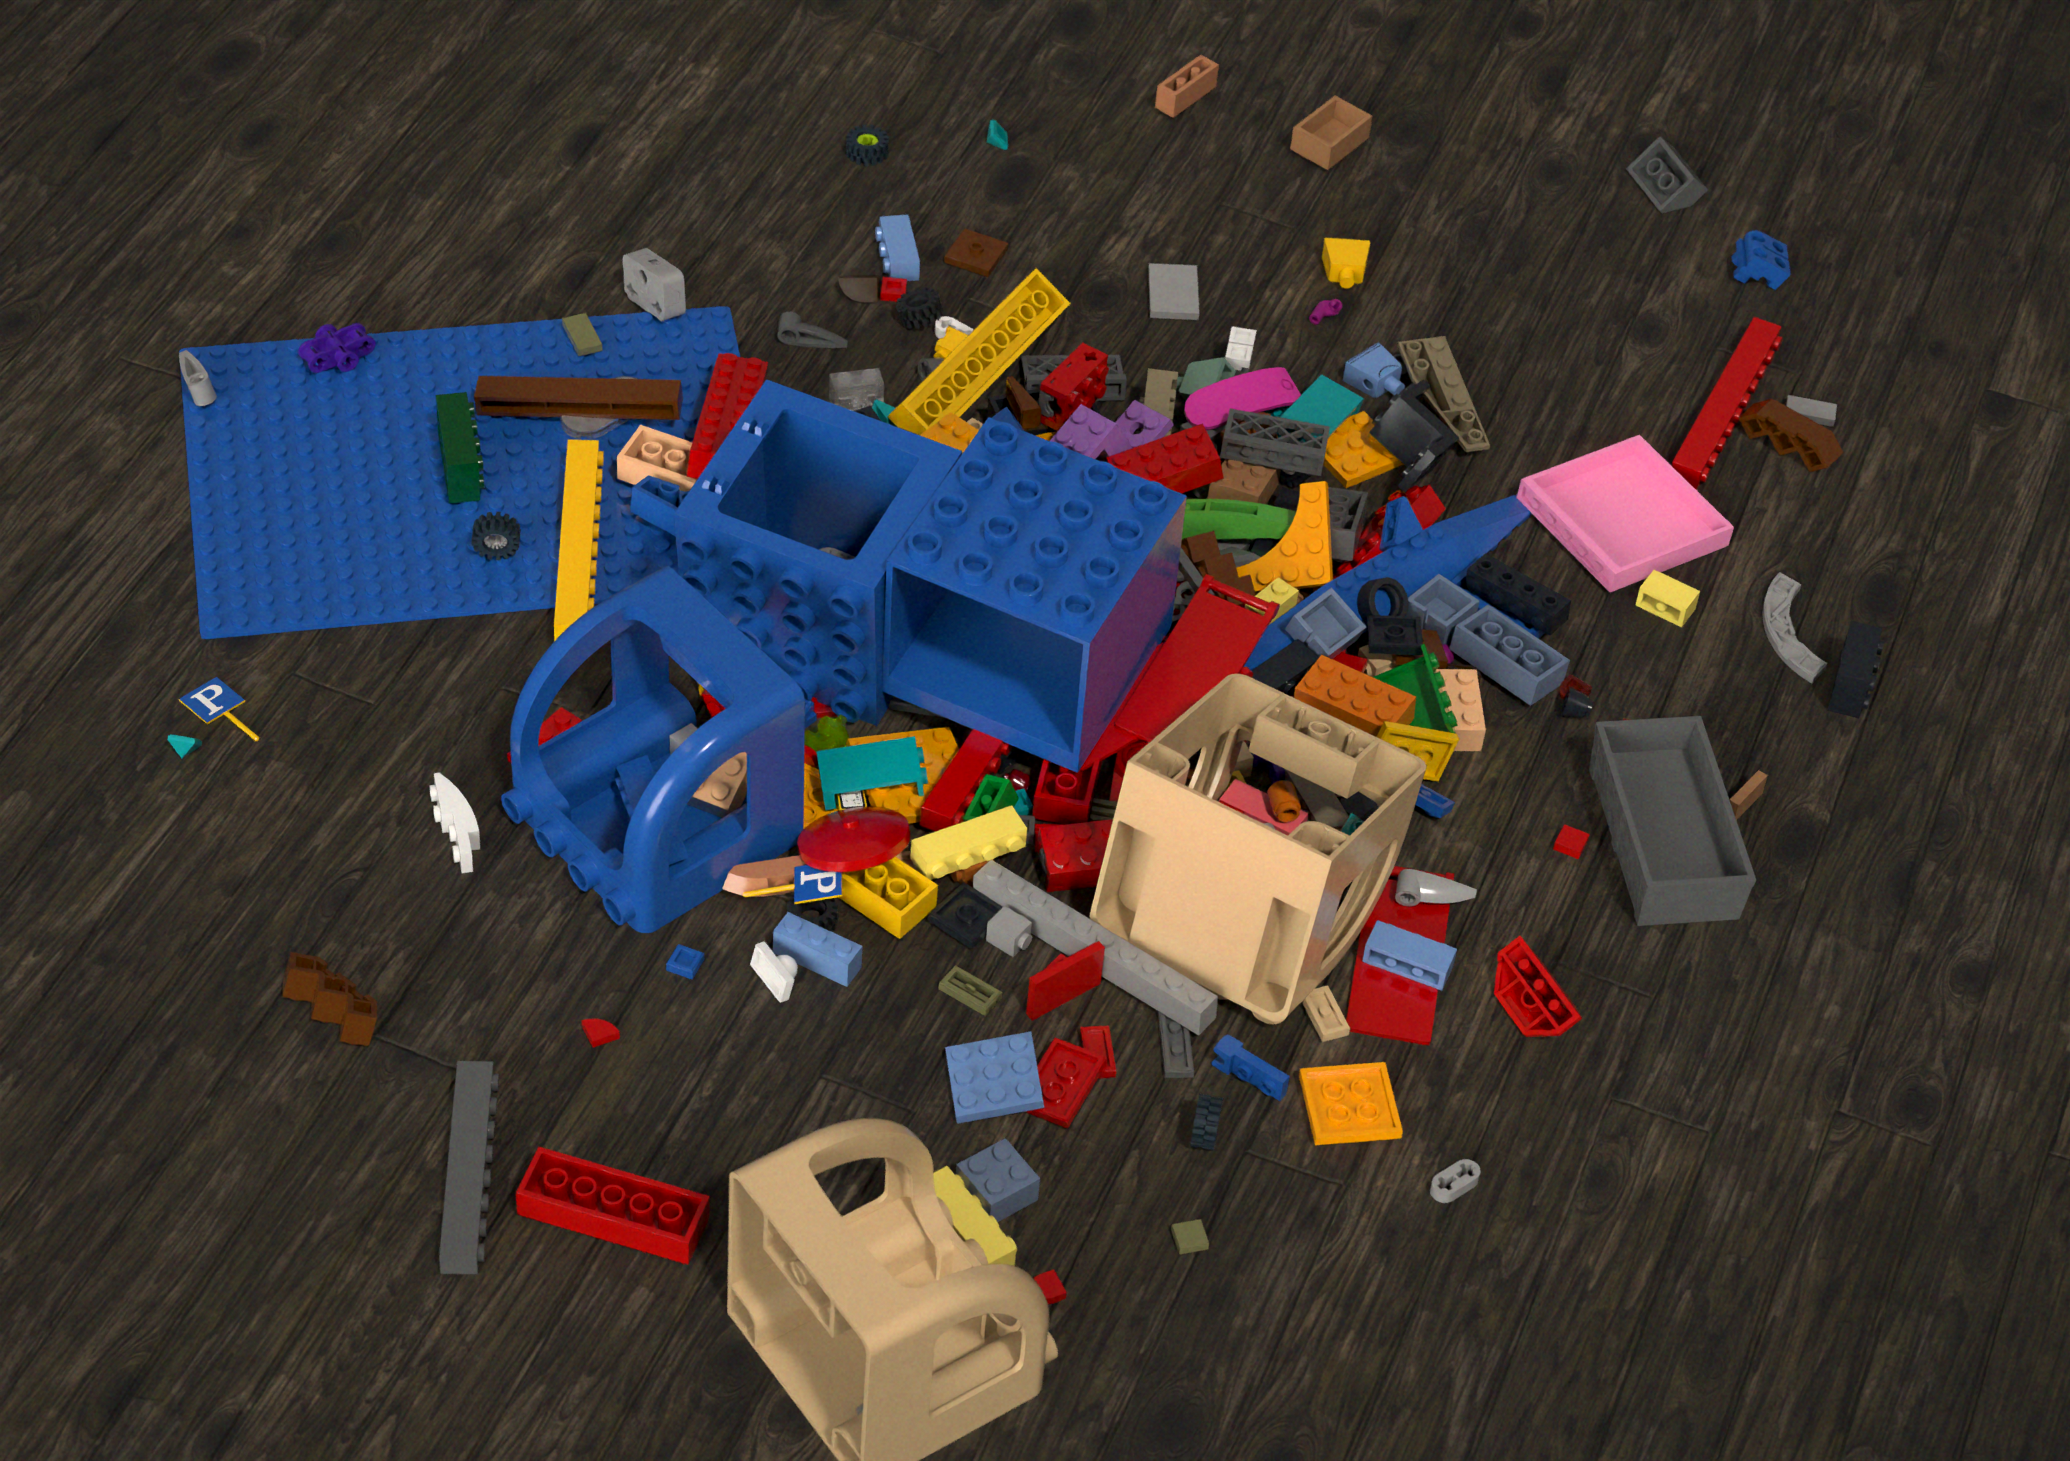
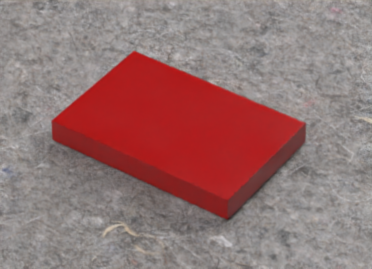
(1065, 980)
(1066, 1080)

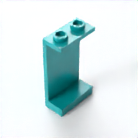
(1325, 405)
(870, 767)

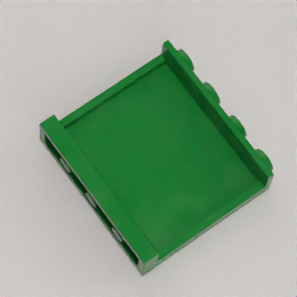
(1424, 682)

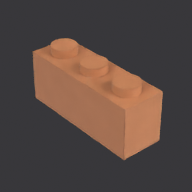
(1186, 86)

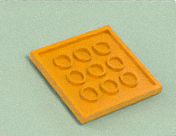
(938, 751)

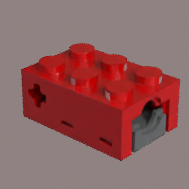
(1074, 382)
(1072, 854)

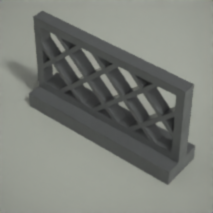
(1034, 376)
(1272, 451)

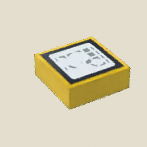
(850, 799)

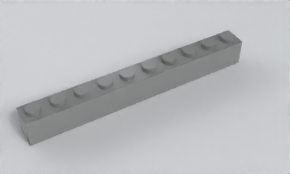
(1122, 963)

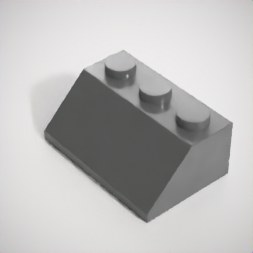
(1666, 177)

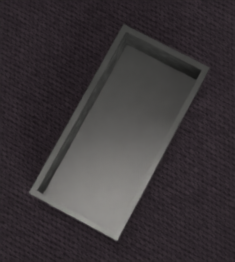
(1670, 820)

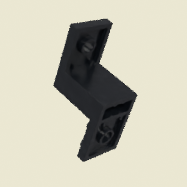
(1413, 434)

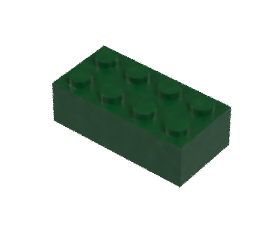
(459, 447)

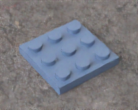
(994, 1077)

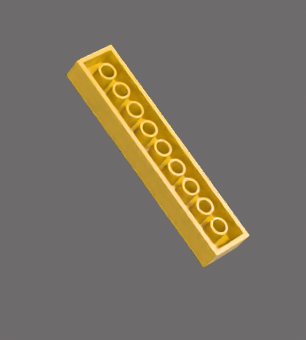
(982, 355)

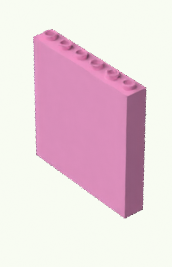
(1624, 513)

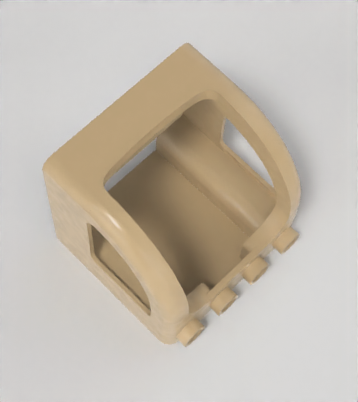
(1229, 894)
(878, 1300)

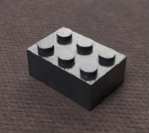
(1855, 669)

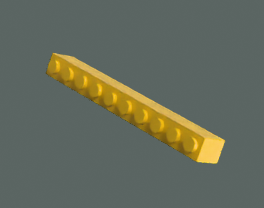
(578, 533)

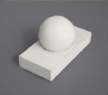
(774, 971)

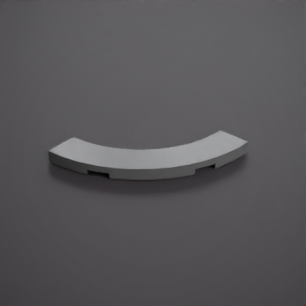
(1782, 633)

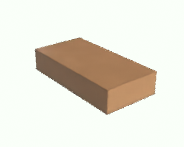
(1748, 793)

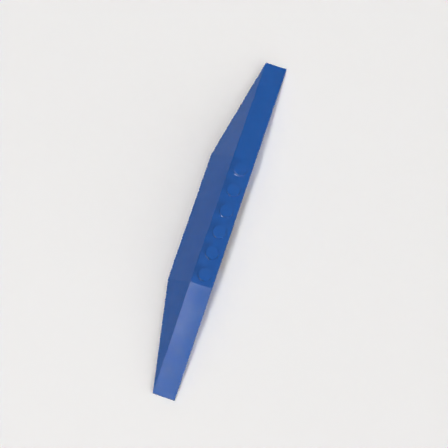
(1439, 549)

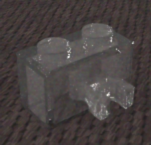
(856, 388)

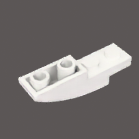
(457, 819)

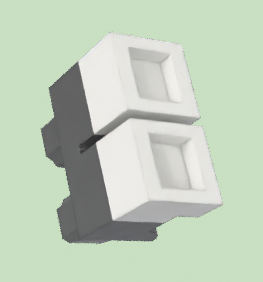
(1240, 349)

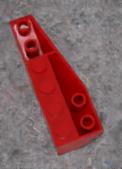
(1426, 508)

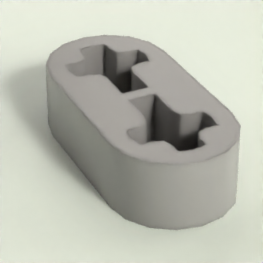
(1458, 1184)

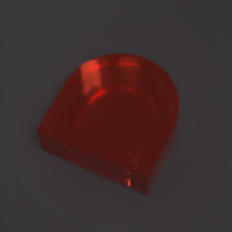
(1575, 683)

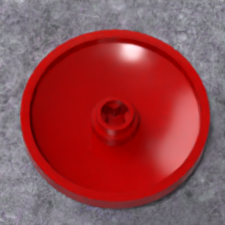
(854, 839)

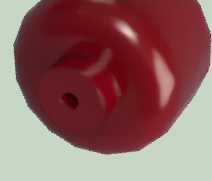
(1018, 779)

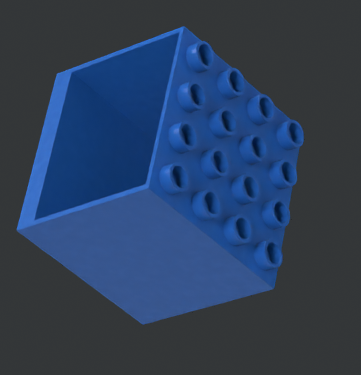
(776, 493)
(1031, 593)

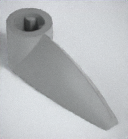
(196, 379)
(1419, 886)

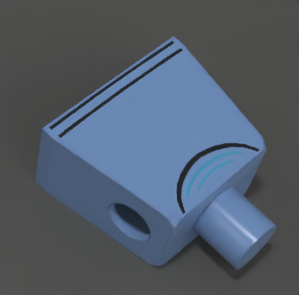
(1374, 372)

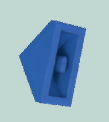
(1399, 524)

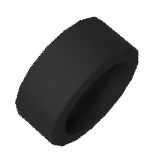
(1395, 591)

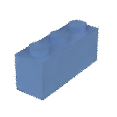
(898, 247)
(817, 949)
(1409, 955)

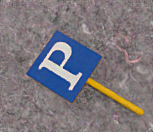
(214, 701)
(808, 885)

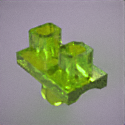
(830, 734)

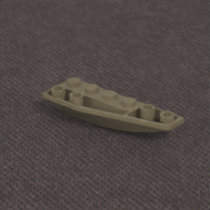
(1447, 393)

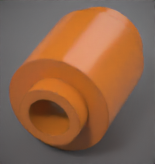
(1284, 801)

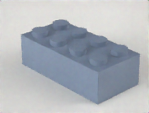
(1509, 654)

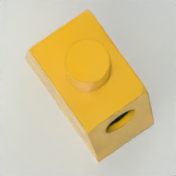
(1345, 260)

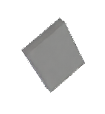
(1173, 291)

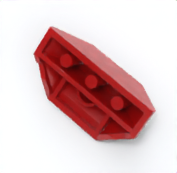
(1532, 993)

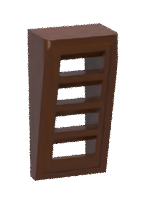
(1022, 404)

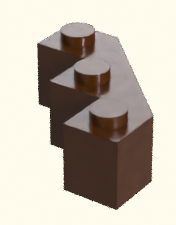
(1792, 433)
(1206, 558)
(331, 997)

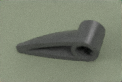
(797, 333)

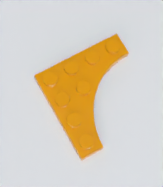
(1304, 552)

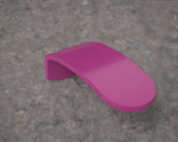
(1245, 392)

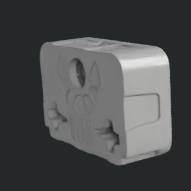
(654, 284)

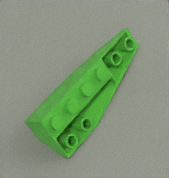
(1235, 519)

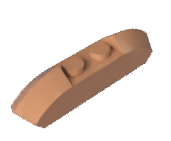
(762, 875)

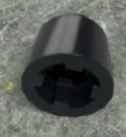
(1576, 704)

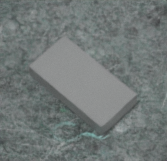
(1818, 411)

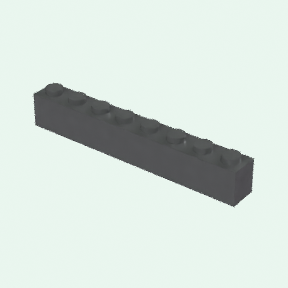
(467, 1168)

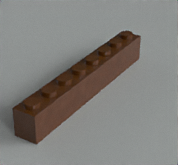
(578, 397)

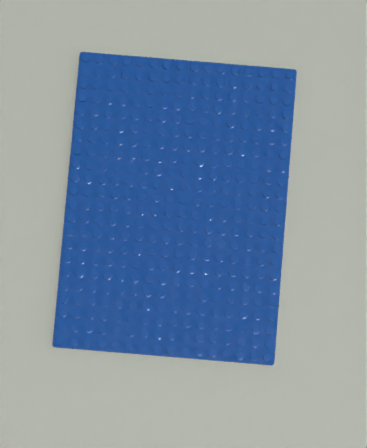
(331, 489)

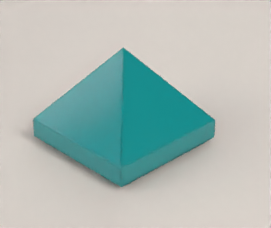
(997, 135)
(184, 745)

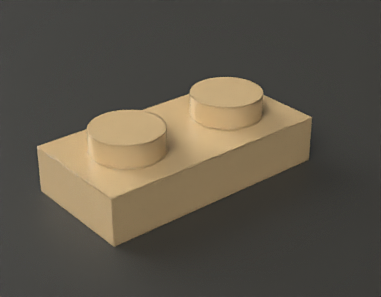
(1326, 1014)

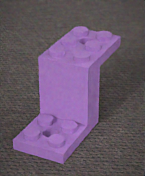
(1100, 437)

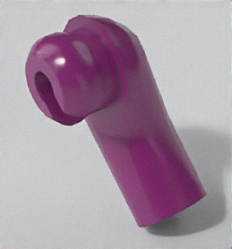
(1325, 309)

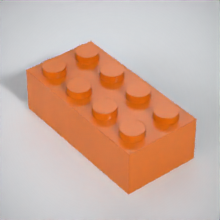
(1354, 696)

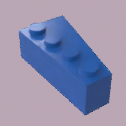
(657, 502)

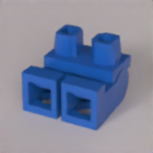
(1761, 256)

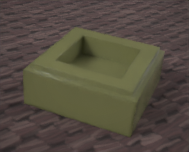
(1190, 1236)

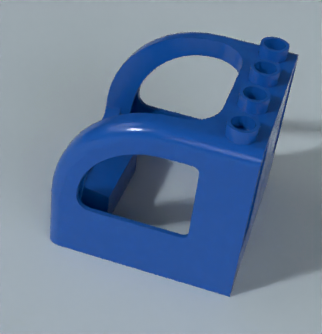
(569, 781)

